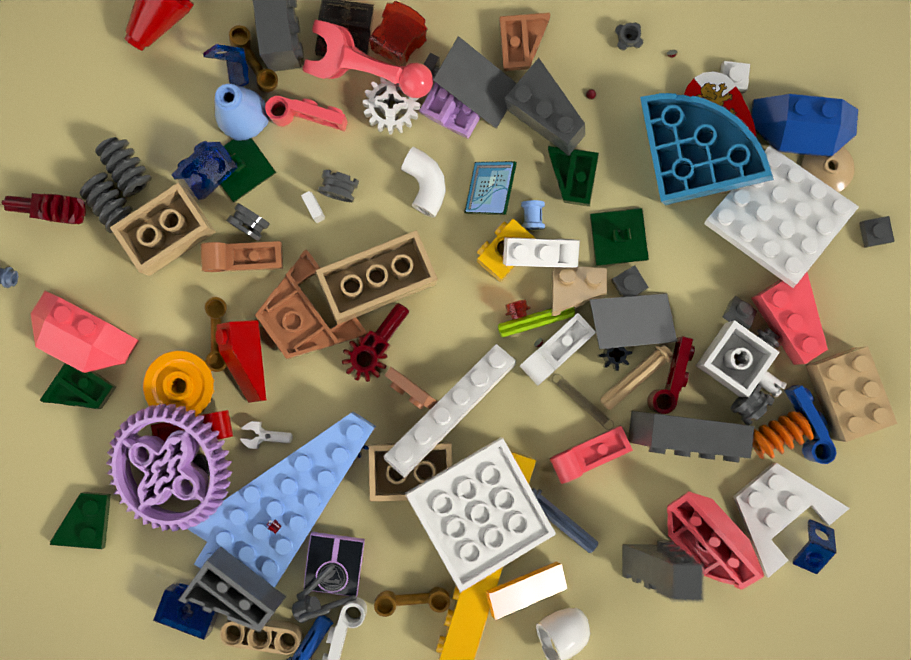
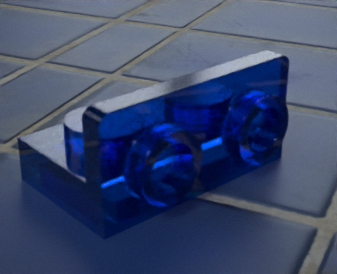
(205, 168)

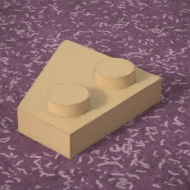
(576, 286)

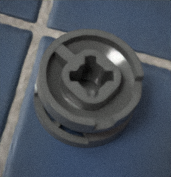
(338, 186)
(250, 219)
(752, 406)

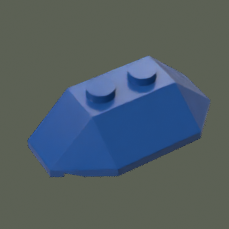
(805, 123)

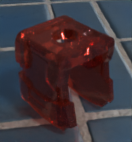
(399, 33)

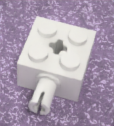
(754, 359)

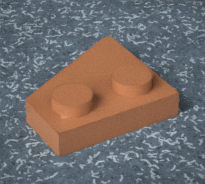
(521, 39)

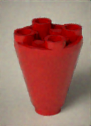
(153, 19)

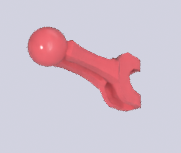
(342, 55)

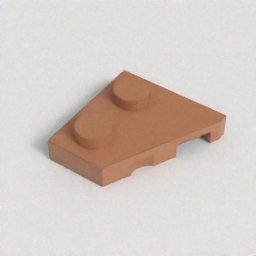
(402, 384)

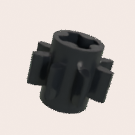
(610, 360)

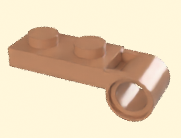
(241, 256)

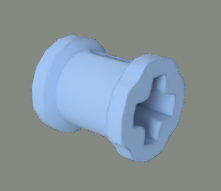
(533, 214)

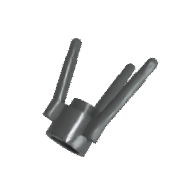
(310, 606)

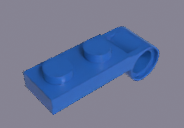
(802, 402)

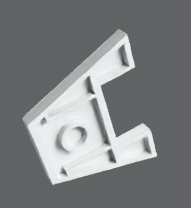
(773, 503)

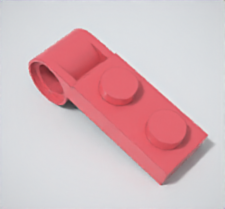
(306, 110)
(590, 454)

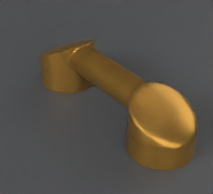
(266, 78)
(215, 309)
(437, 598)

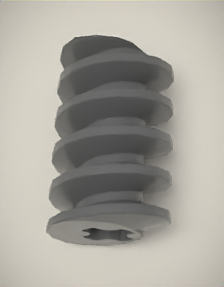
(122, 166)
(104, 201)

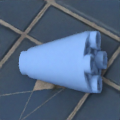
(240, 112)

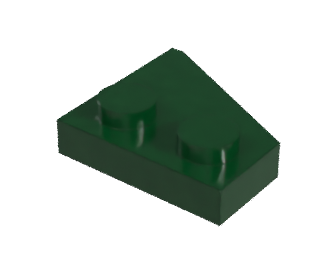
(574, 174)
(78, 389)
(85, 522)

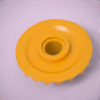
(164, 373)

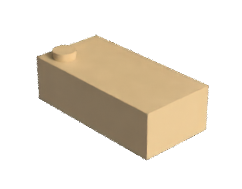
(376, 277)

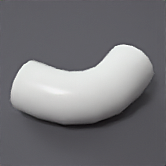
(430, 181)

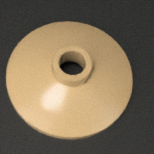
(837, 178)

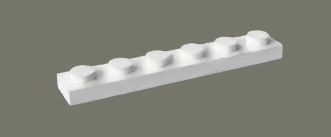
(449, 411)

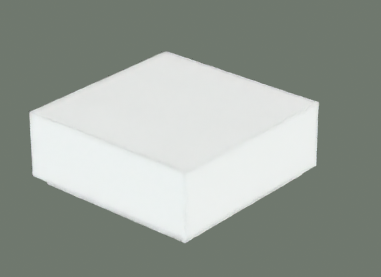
(313, 207)

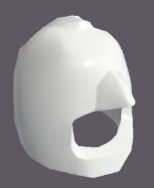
(567, 630)

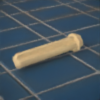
(637, 376)

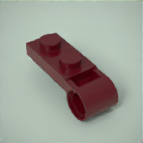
(676, 377)

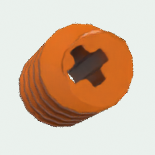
(781, 433)

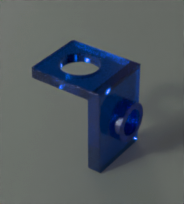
(235, 61)
(816, 551)

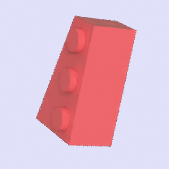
(794, 318)

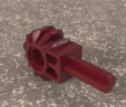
(48, 207)
(375, 344)

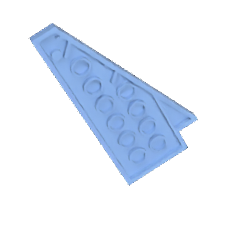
(291, 493)

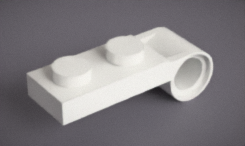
(541, 252)
(557, 349)
(337, 634)

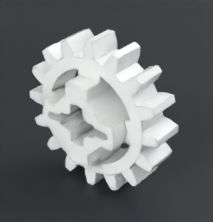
(381, 104)

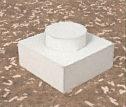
(737, 73)

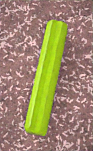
(533, 321)

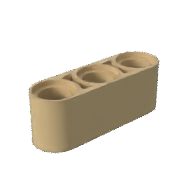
(274, 643)

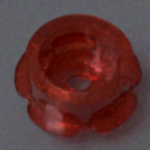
(517, 309)

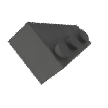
(545, 108)
(233, 590)

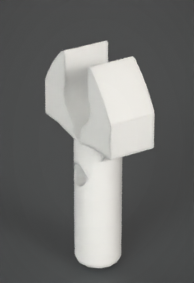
(270, 436)

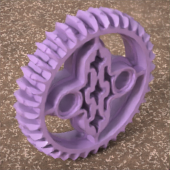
(162, 469)

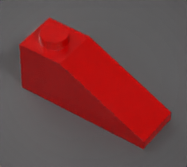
(242, 353)

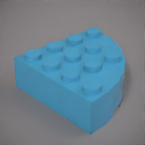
(700, 148)

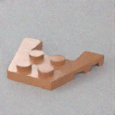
(294, 320)

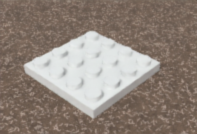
(782, 220)
(480, 514)

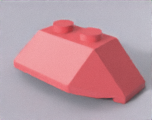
(78, 335)
(713, 540)

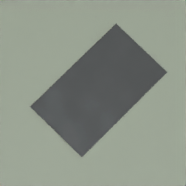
(475, 82)
(633, 321)

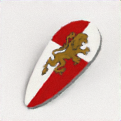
(722, 91)

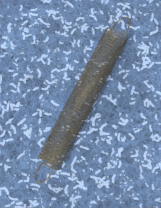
(603, 418)

